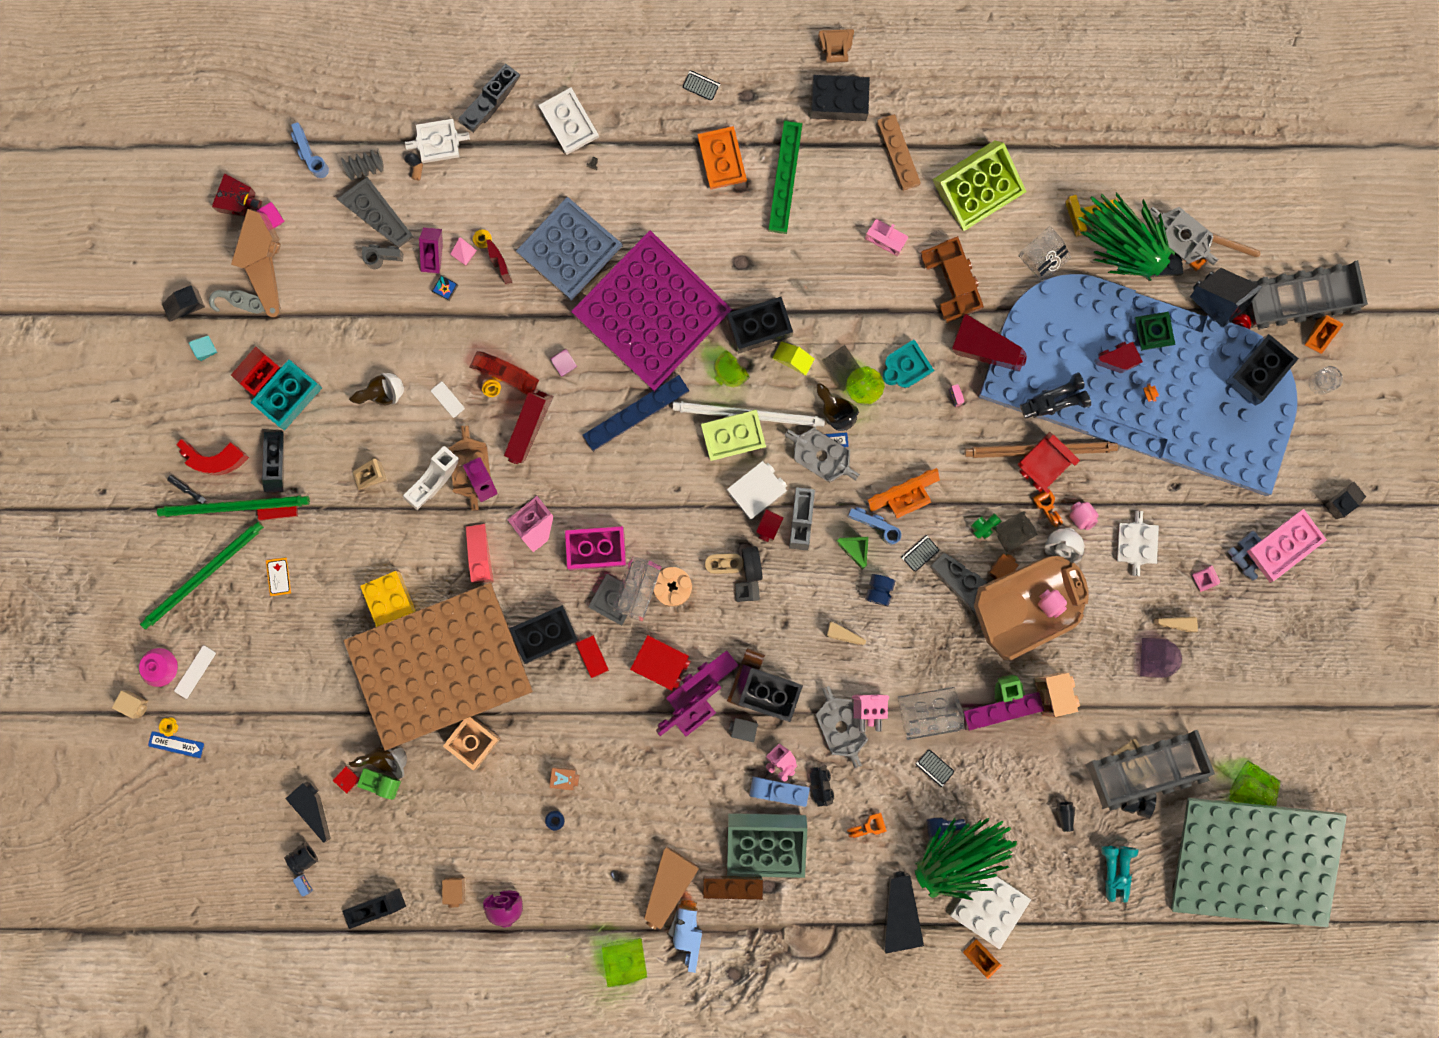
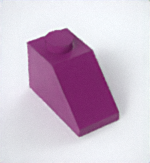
(431, 250)

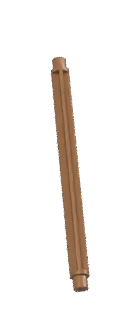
(1023, 450)

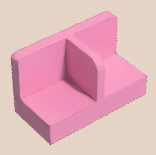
(886, 237)

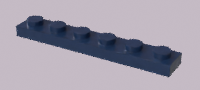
(636, 413)

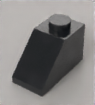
(182, 303)
(1345, 501)

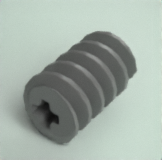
(364, 164)

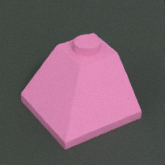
(533, 523)

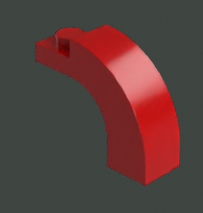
(225, 462)

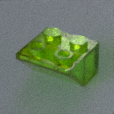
(1255, 786)

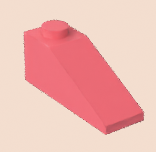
(478, 554)

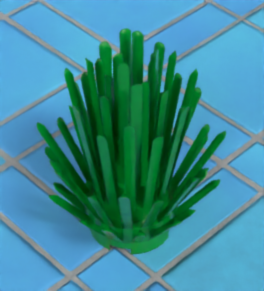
(1129, 240)
(961, 856)

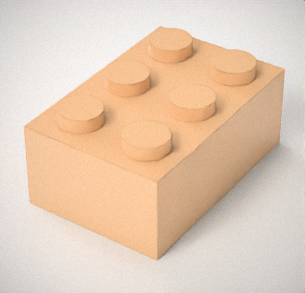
(1057, 694)

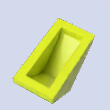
(793, 357)

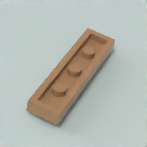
(898, 152)

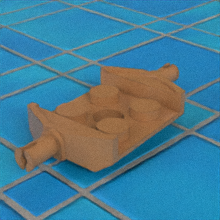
(466, 451)

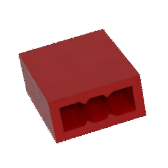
(660, 663)

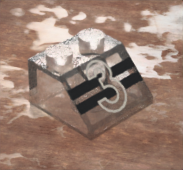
(1045, 254)

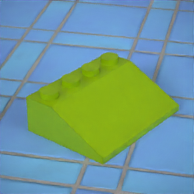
(980, 184)

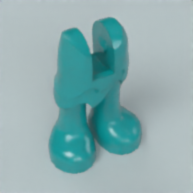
(1123, 880)

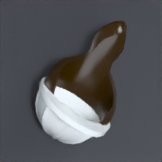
(382, 389)

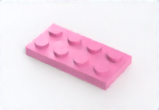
(1286, 545)

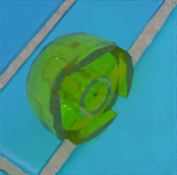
(729, 370)

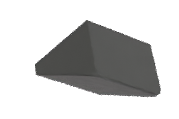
(747, 591)

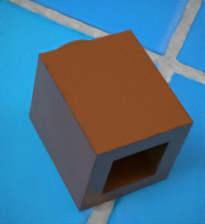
(1003, 565)

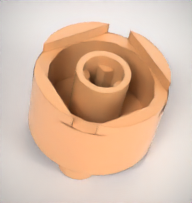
(678, 596)

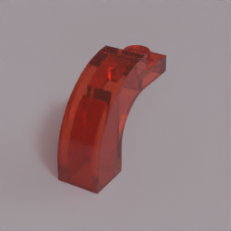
(504, 372)

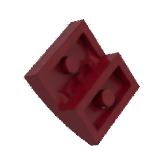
(498, 261)

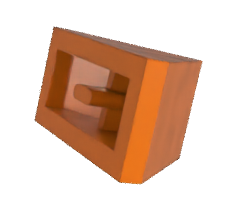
(1323, 333)
(982, 959)

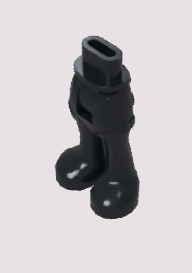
(1045, 404)

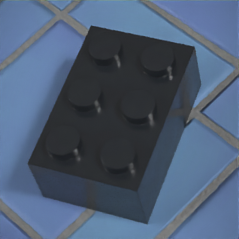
(840, 97)
(759, 325)
(1262, 369)
(544, 634)
(766, 693)

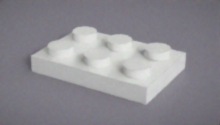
(568, 121)

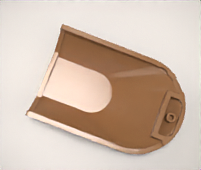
(1011, 610)

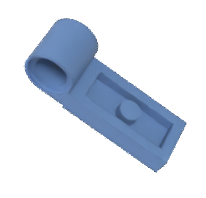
(306, 154)
(876, 522)
(779, 791)

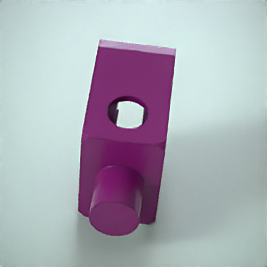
(478, 477)

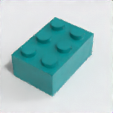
(286, 395)

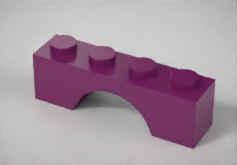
(1002, 711)

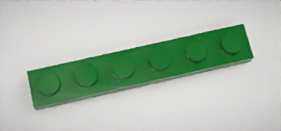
(785, 177)

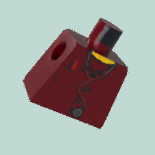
(235, 197)

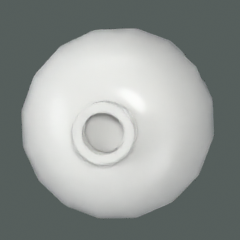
(1065, 544)

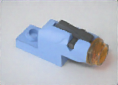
(684, 932)

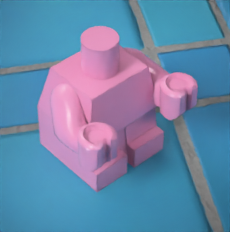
(783, 760)

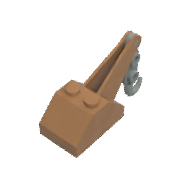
(254, 252)

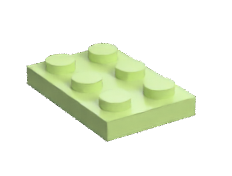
(733, 435)

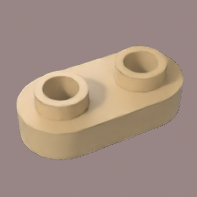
(724, 564)

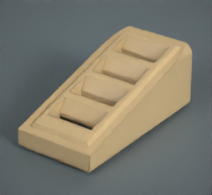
(1186, 624)
(840, 633)

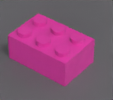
(595, 548)

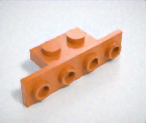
(907, 496)

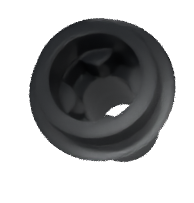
(1066, 815)

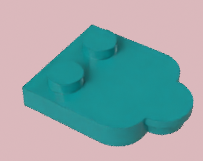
(906, 366)

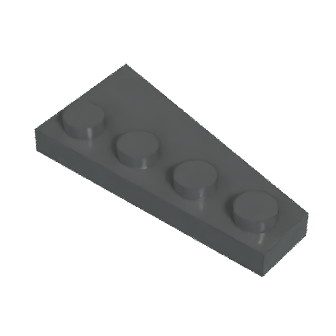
(373, 209)
(958, 579)

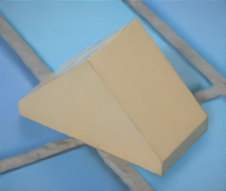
(369, 474)

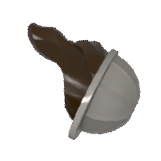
(387, 761)

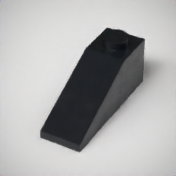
(273, 462)
(310, 808)
(374, 908)

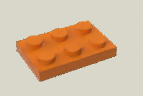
(722, 157)

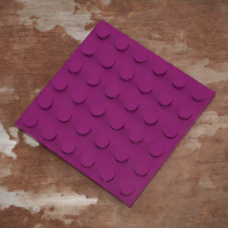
(651, 310)

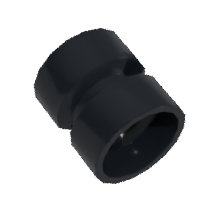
(1143, 808)

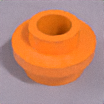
(1150, 392)

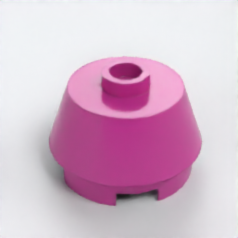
(158, 667)

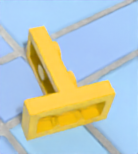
(1074, 212)

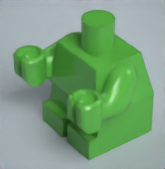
(1008, 688)

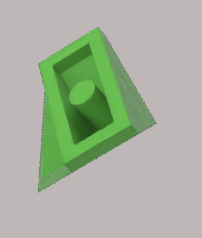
(856, 549)

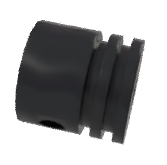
(301, 859)

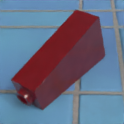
(988, 346)
(528, 425)

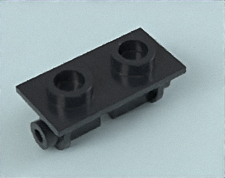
(824, 795)

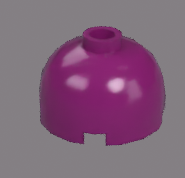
(503, 909)

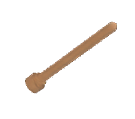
(1233, 245)

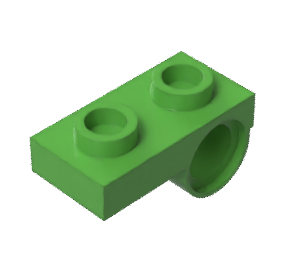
(379, 783)

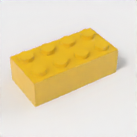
(388, 598)

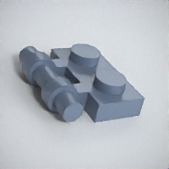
(1246, 543)

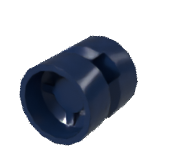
(880, 590)

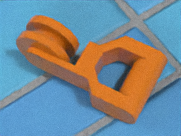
(1054, 518)
(880, 824)

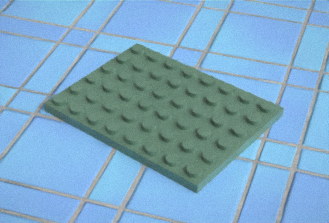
(1258, 862)

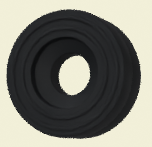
(752, 564)

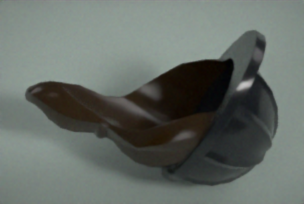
(837, 411)

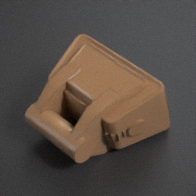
(836, 41)

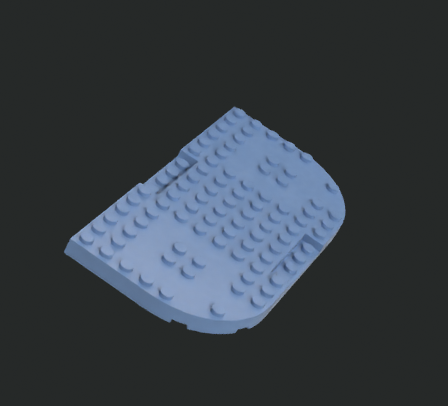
(1195, 418)

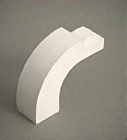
(437, 474)

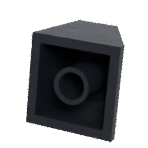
(1224, 295)

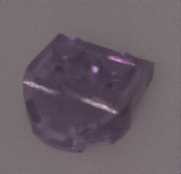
(1159, 658)

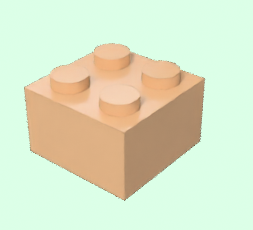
(471, 742)

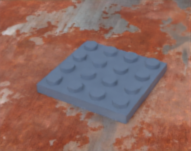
(569, 248)

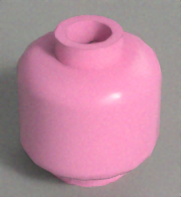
(1084, 515)
(1052, 603)

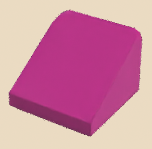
(273, 214)

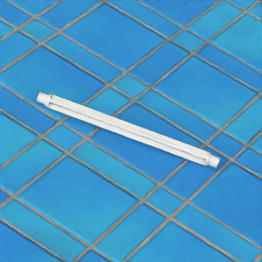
(763, 415)

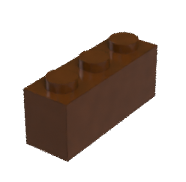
(733, 887)

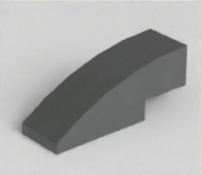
(802, 519)

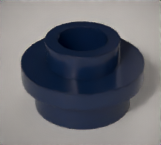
(548, 820)

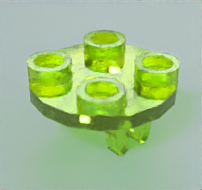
(871, 379)

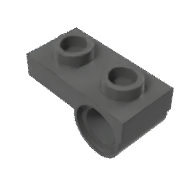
(390, 253)

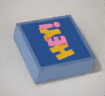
(302, 885)

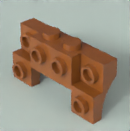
(958, 278)

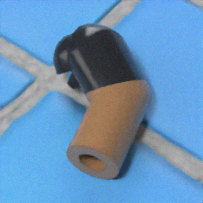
(416, 164)

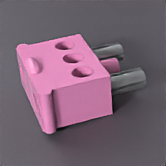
(870, 708)

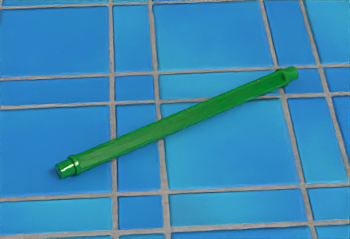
(169, 511)
(201, 575)

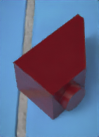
(769, 526)

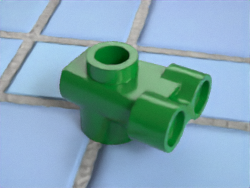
(983, 528)

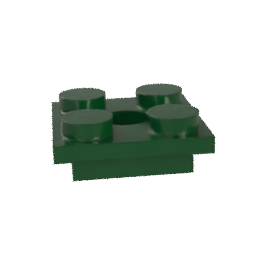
(1147, 339)

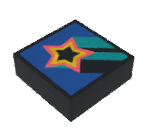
(445, 288)

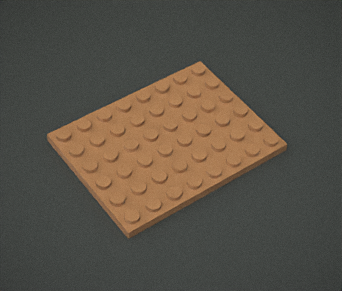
(438, 666)

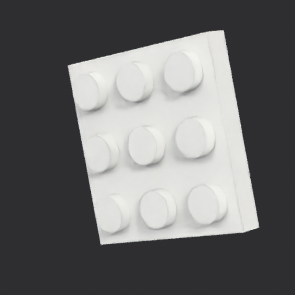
(991, 912)

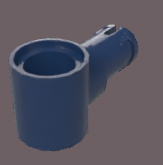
(934, 823)

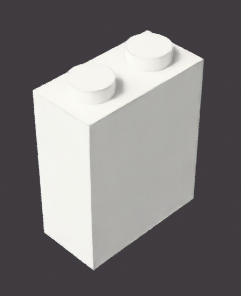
(757, 490)

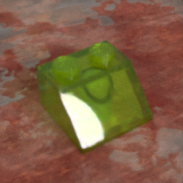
(624, 962)

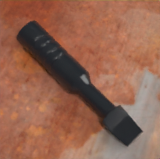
(186, 489)

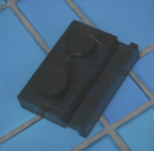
(840, 366)
(1015, 531)

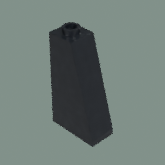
(902, 922)

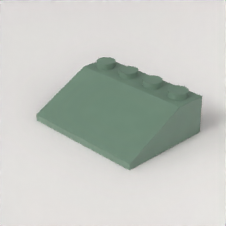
(767, 845)

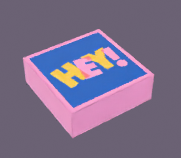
(956, 395)

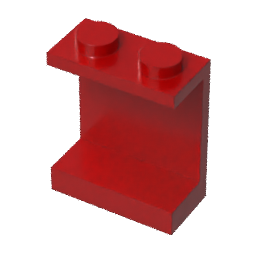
(1047, 462)

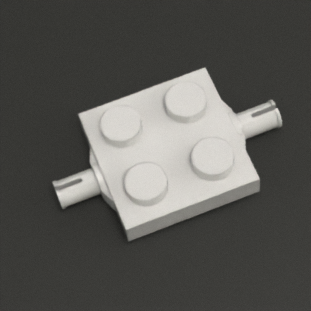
(437, 141)
(1137, 543)

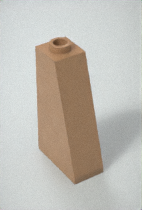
(670, 883)

